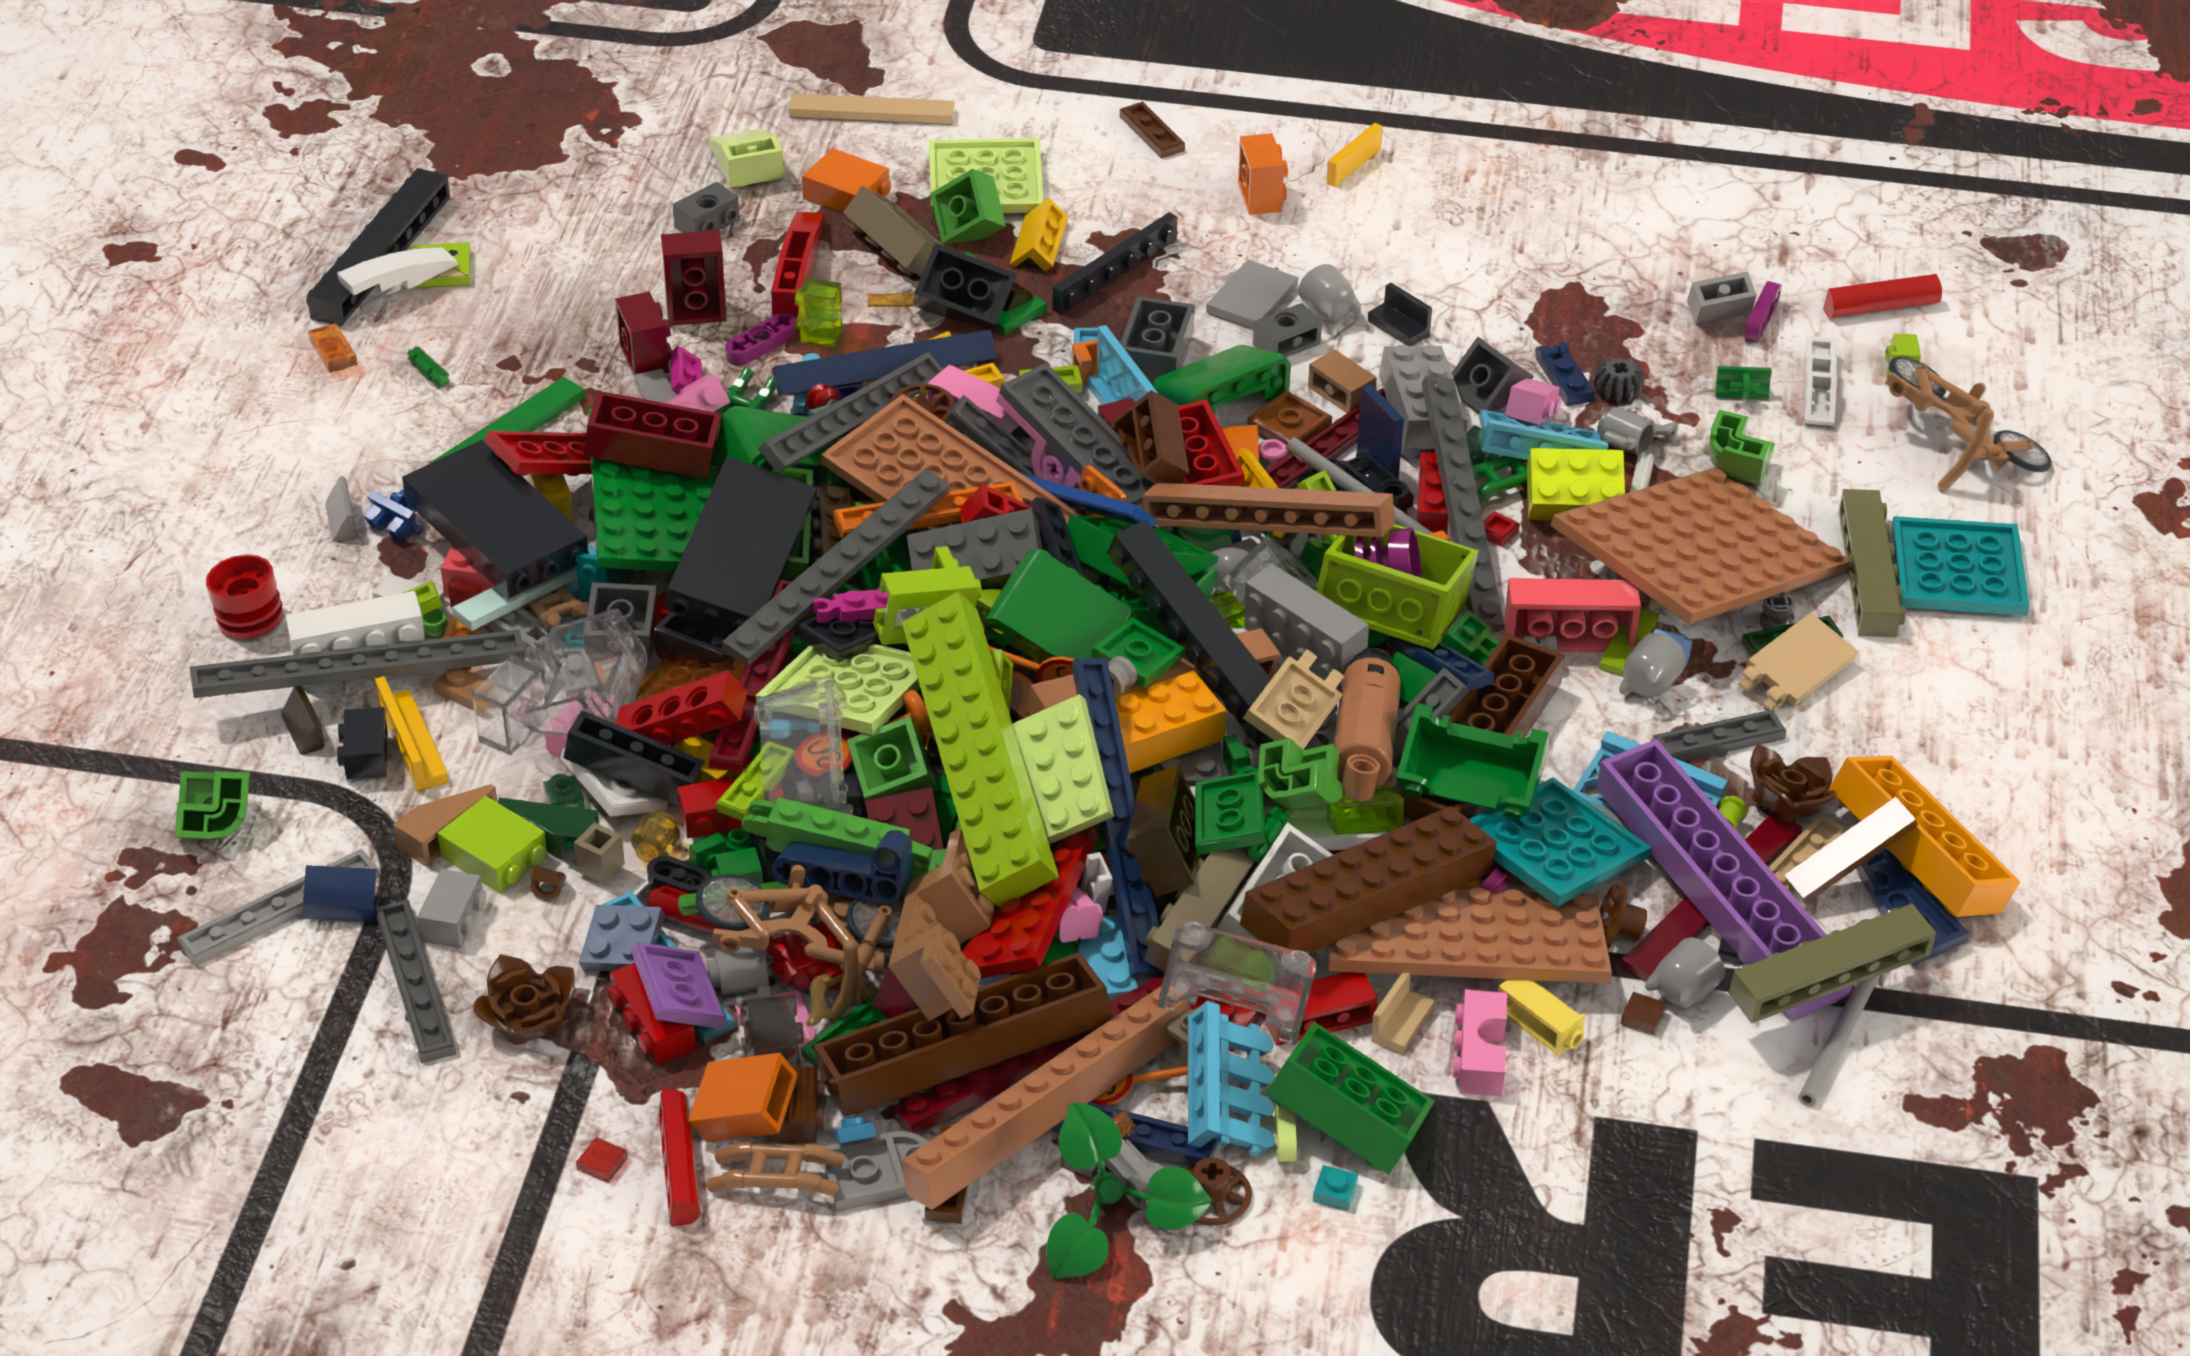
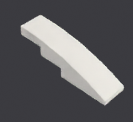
(403, 267)
(1820, 381)

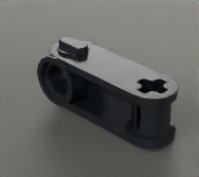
(1379, 479)

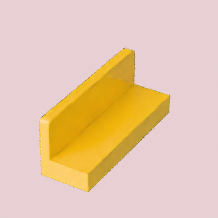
(1040, 235)

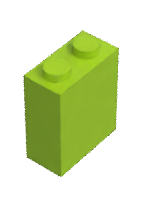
(492, 844)

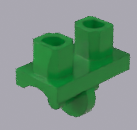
(1743, 382)

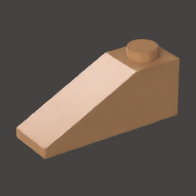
(418, 829)

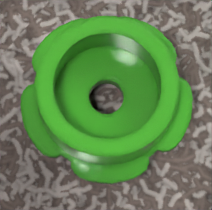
(434, 623)

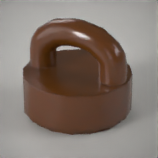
(548, 876)

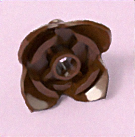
(1790, 789)
(525, 1002)

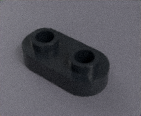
(676, 874)

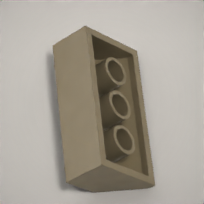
(891, 229)

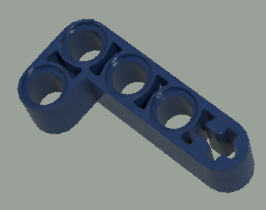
(838, 869)

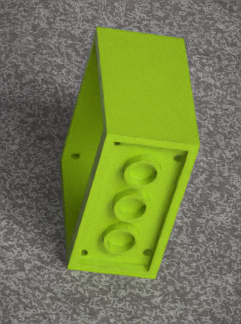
(1397, 600)

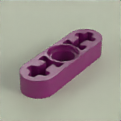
(1763, 311)
(745, 348)

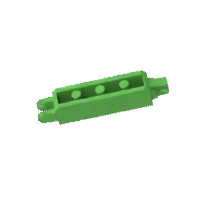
(800, 822)

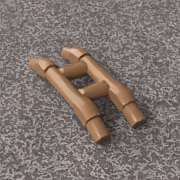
(555, 605)
(790, 1178)

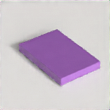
(678, 985)

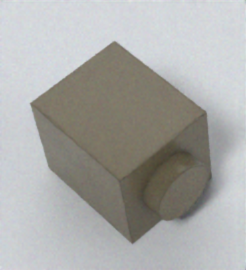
(599, 853)

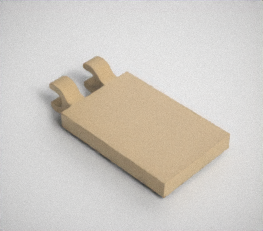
(1798, 662)
(1295, 701)

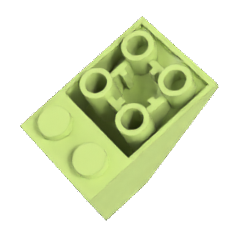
(748, 157)

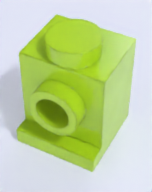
(1902, 346)

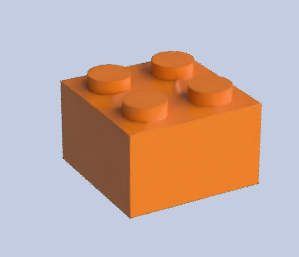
(1261, 173)

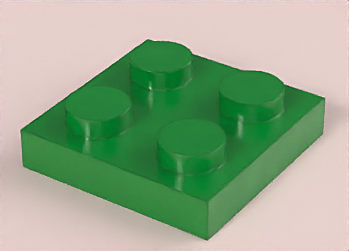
(1143, 647)

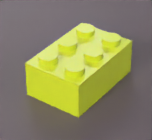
(1571, 479)

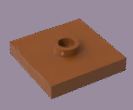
(1288, 418)

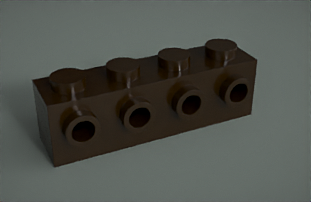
(823, 525)

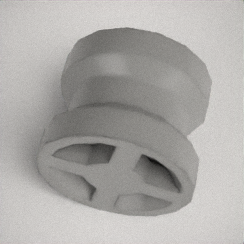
(1122, 674)

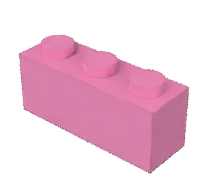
(978, 391)

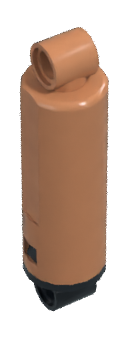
(1367, 723)

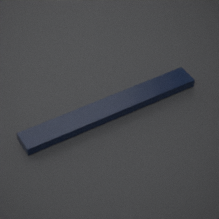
(876, 363)

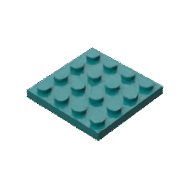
(1960, 565)
(1562, 844)

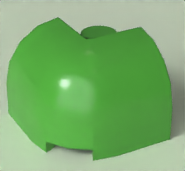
(1738, 454)
(1299, 776)
(211, 804)

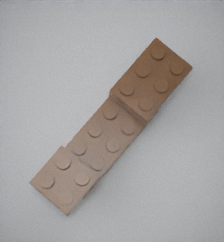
(935, 919)

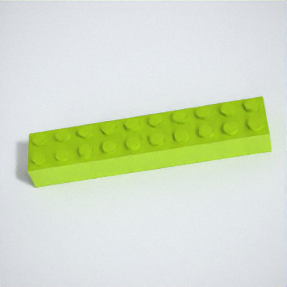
(979, 750)

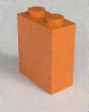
(839, 177)
(743, 1097)

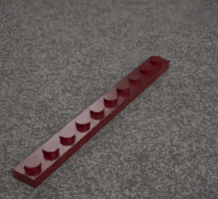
(977, 1086)

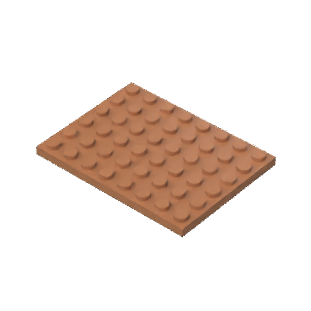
(1701, 544)

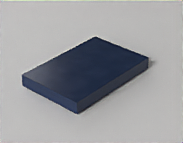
(1380, 429)

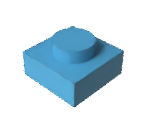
(853, 1129)

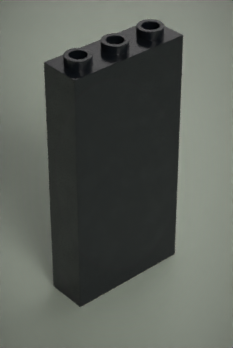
(495, 518)
(739, 545)

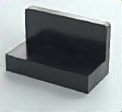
(1402, 316)

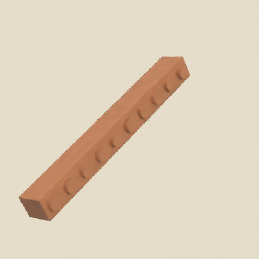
(1038, 1101)

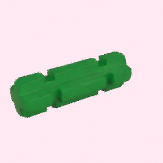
(428, 366)
(1273, 824)

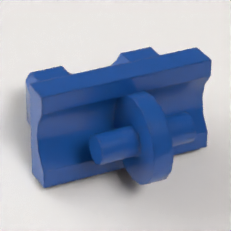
(395, 509)

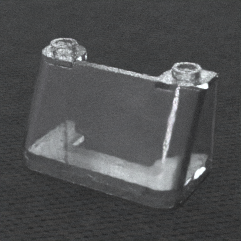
(596, 672)
(804, 744)
(1240, 974)

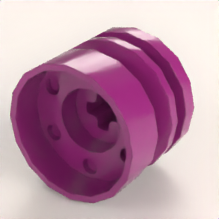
(1399, 554)

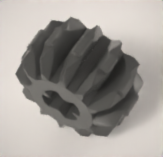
(1619, 379)

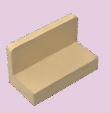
(1400, 1016)

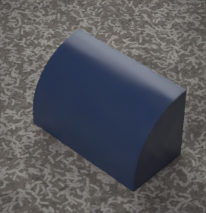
(339, 893)

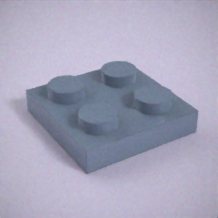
(614, 934)

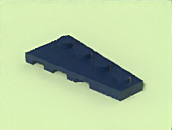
(1896, 887)

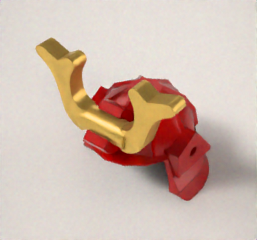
(811, 973)

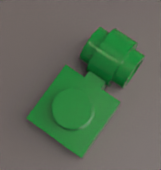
(703, 852)

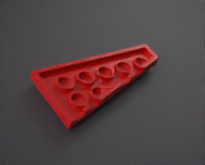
(1027, 924)

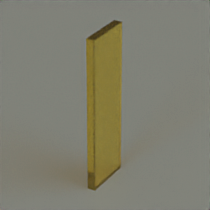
(890, 300)

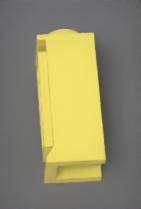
(1543, 1015)

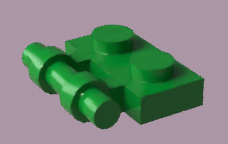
(1471, 638)

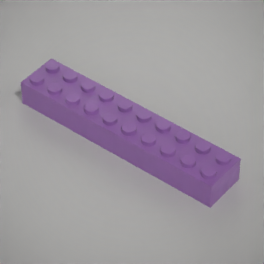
(1708, 859)

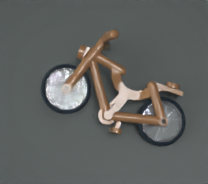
(1926, 389)
(742, 904)

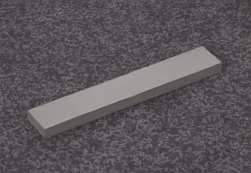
(256, 916)

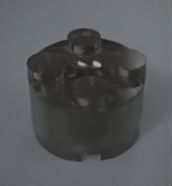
(771, 1027)

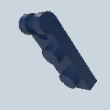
(1564, 373)

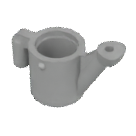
(1631, 431)
(740, 972)

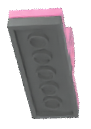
(1068, 433)

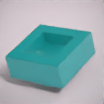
(1335, 1187)

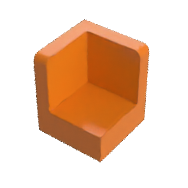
(1085, 356)

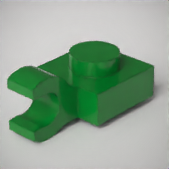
(1236, 756)

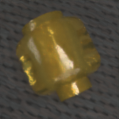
(655, 836)

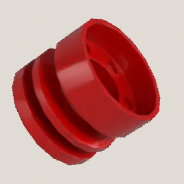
(245, 596)

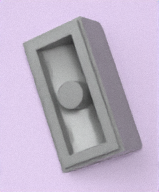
(340, 512)

